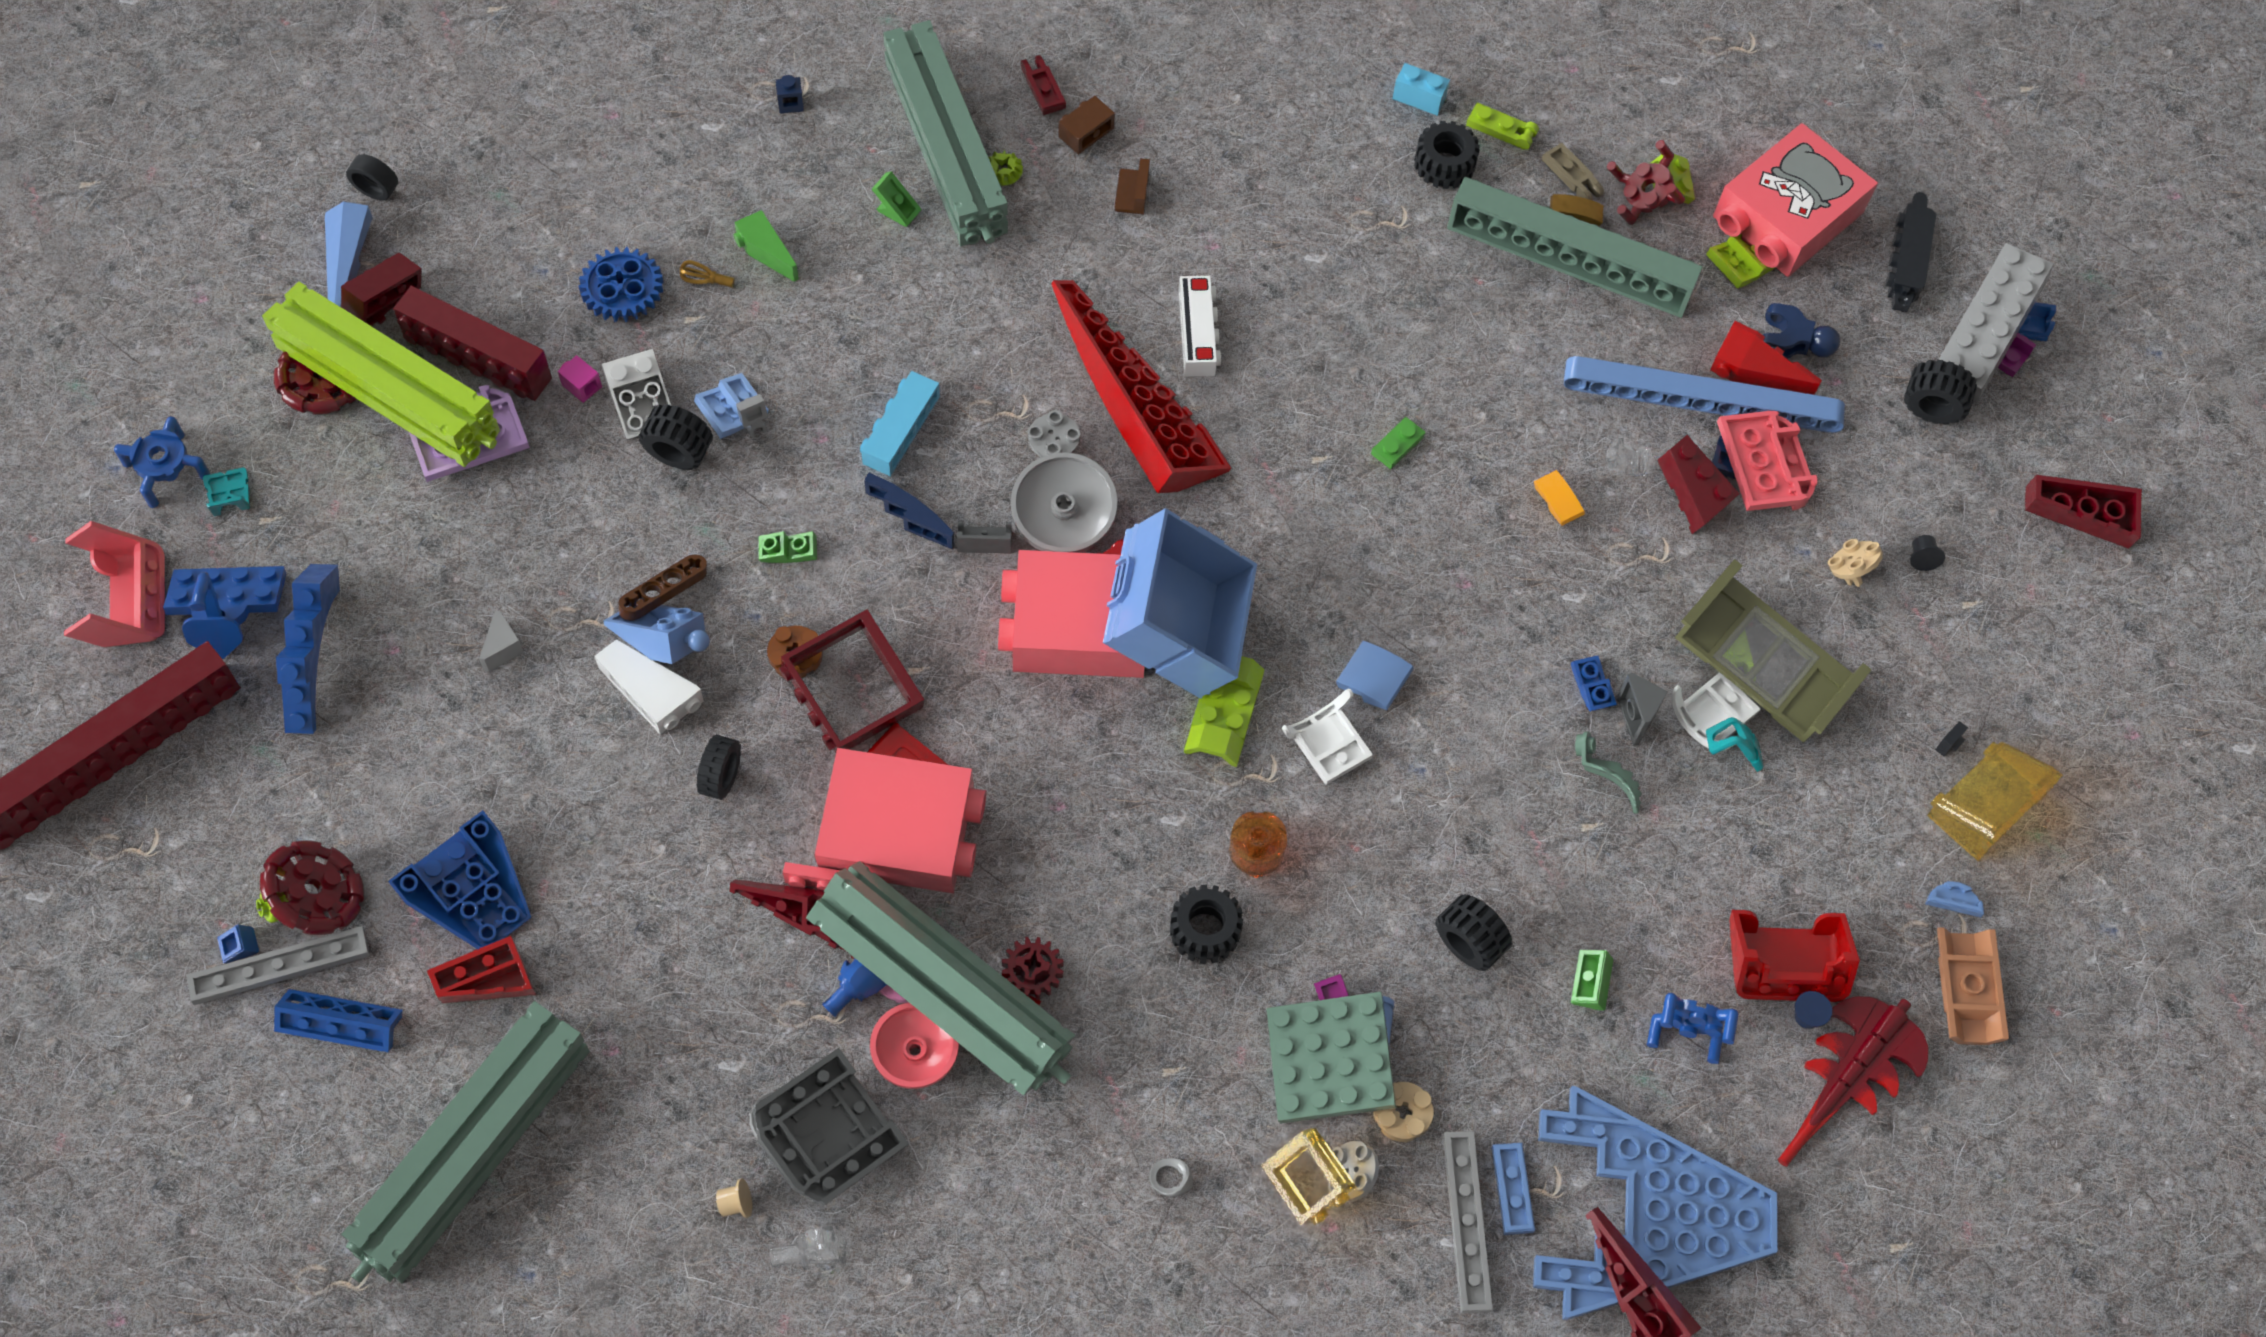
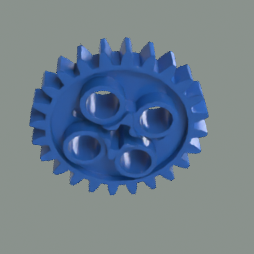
(621, 284)

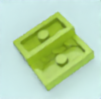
(1737, 261)

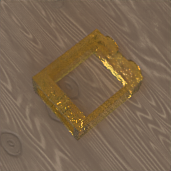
(1327, 1162)

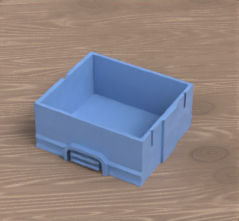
(1180, 603)

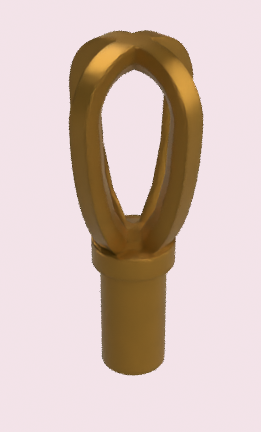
(709, 276)

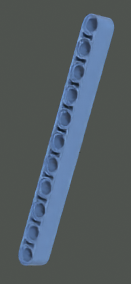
(1701, 393)

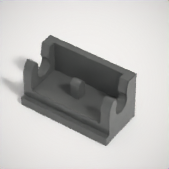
(984, 539)

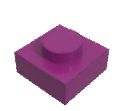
(1331, 988)

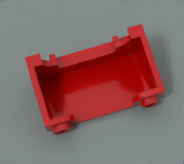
(1792, 960)

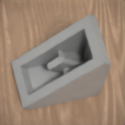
(500, 644)

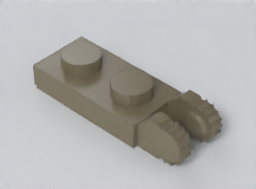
(1572, 172)

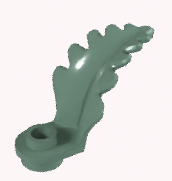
(1585, 747)

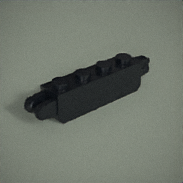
(1911, 252)

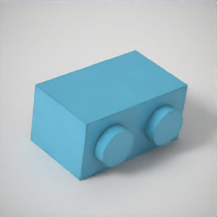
(1421, 89)

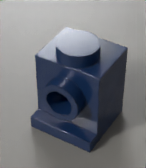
(787, 88)

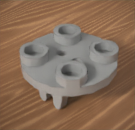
(1061, 428)
(1357, 1156)

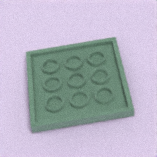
(1330, 1058)

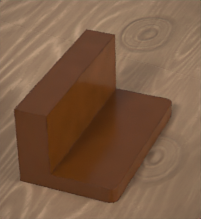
(1132, 189)

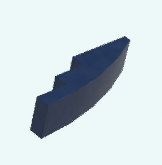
(915, 515)

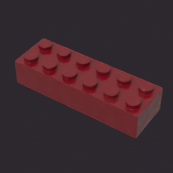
(472, 343)

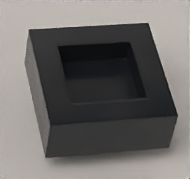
(1953, 739)

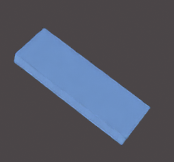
(1513, 1188)

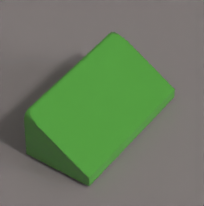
(1592, 979)

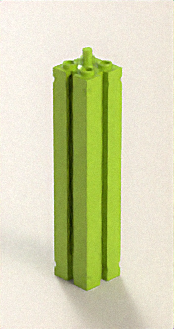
(382, 374)

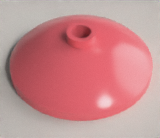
(906, 1029)

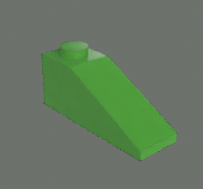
(764, 245)

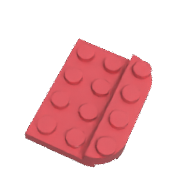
(1767, 460)

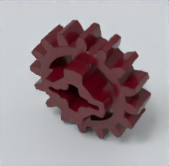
(1043, 971)

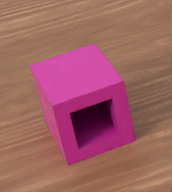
(579, 378)

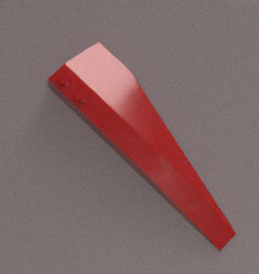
(1152, 423)

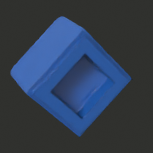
(238, 943)

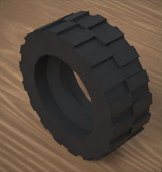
(718, 767)

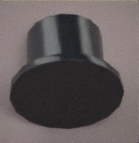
(1926, 554)

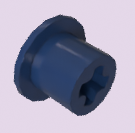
(1812, 1010)

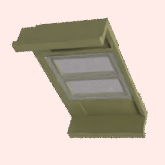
(1768, 656)

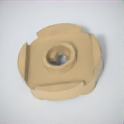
(1413, 1125)

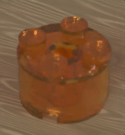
(1245, 838)

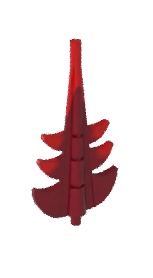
(1879, 1035)

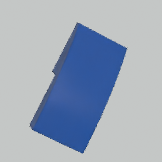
(1592, 683)

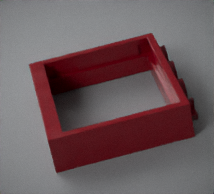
(866, 623)

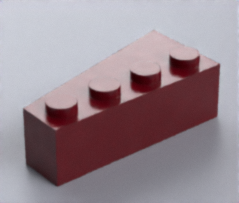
(2090, 507)

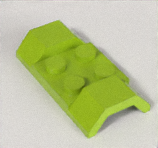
(1225, 715)

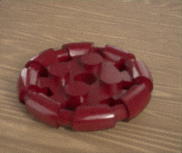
(309, 389)
(324, 877)

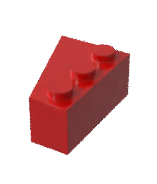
(483, 974)

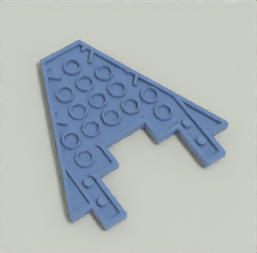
(1680, 1208)

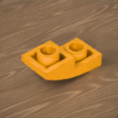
(1560, 497)

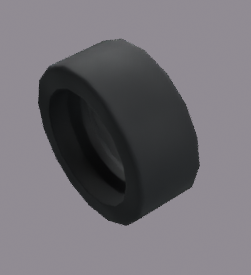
(372, 177)

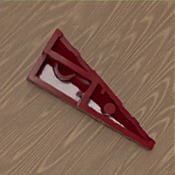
(786, 902)
(1639, 1291)

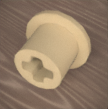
(735, 1199)

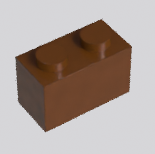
(1086, 124)

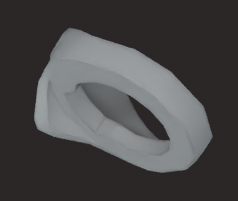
(1182, 1168)

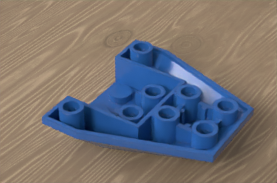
(467, 885)

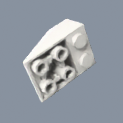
(635, 389)

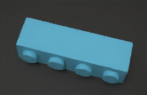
(900, 423)

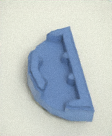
(1957, 898)

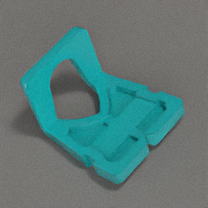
(227, 490)
(1746, 741)

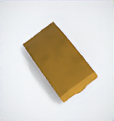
(1578, 207)

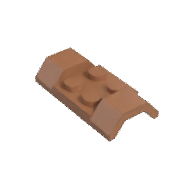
(1972, 987)

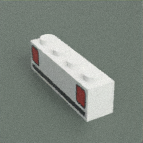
(1197, 326)

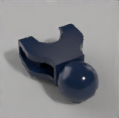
(1799, 333)

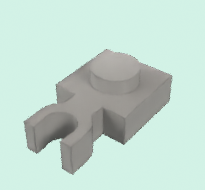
(751, 413)

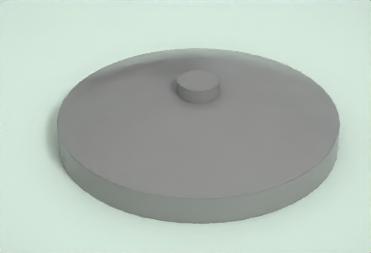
(1064, 503)

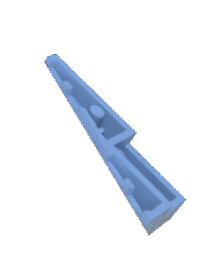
(345, 235)

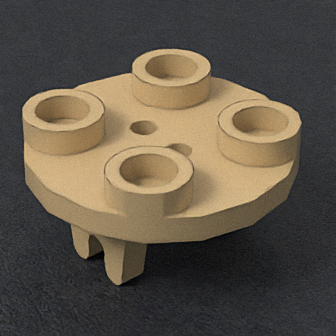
(1855, 560)

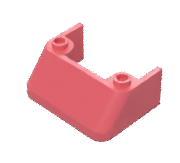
(136, 587)

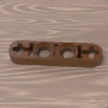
(660, 584)

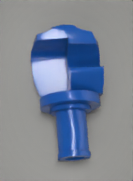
(855, 983)

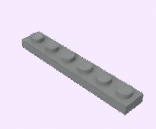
(277, 965)
(1467, 1222)

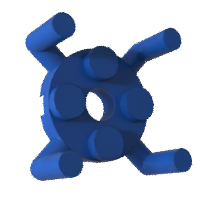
(166, 468)
(1695, 1020)

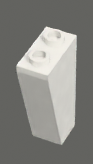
(648, 686)

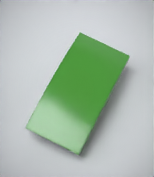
(787, 549)

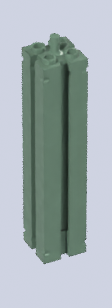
(946, 134)
(942, 978)
(464, 1145)

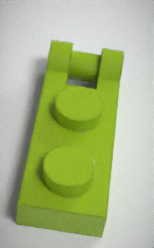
(1502, 126)

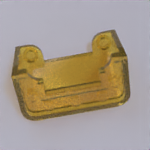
(1992, 797)

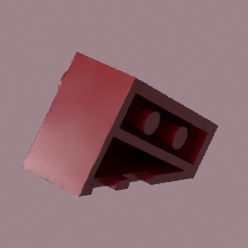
(380, 288)
(1697, 482)

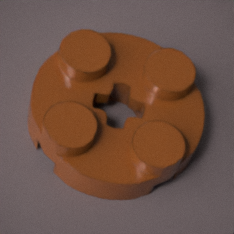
(788, 638)

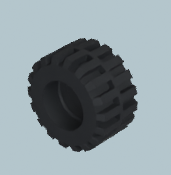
(1446, 139)
(1940, 392)
(676, 437)
(1206, 902)
(1473, 932)

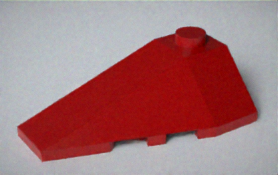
(1752, 361)

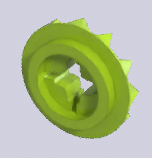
(1010, 174)

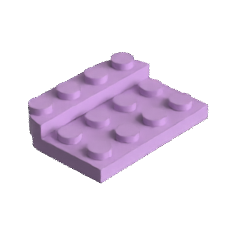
(509, 439)

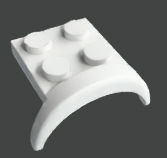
(1711, 705)
(1330, 740)

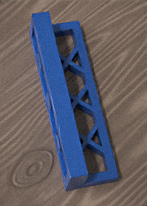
(337, 1022)

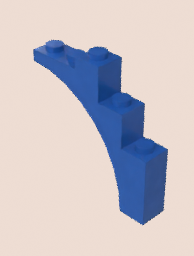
(298, 661)

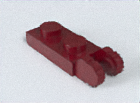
(1043, 86)

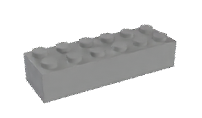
(1997, 314)

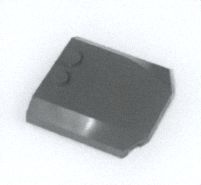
(825, 1130)

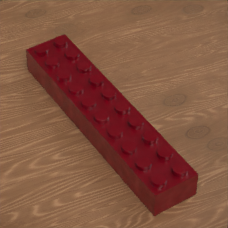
(112, 740)

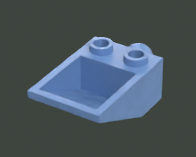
(663, 633)

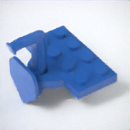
(222, 601)

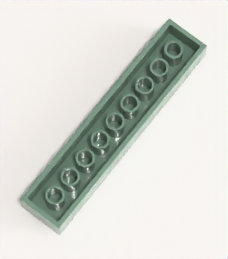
(1573, 247)

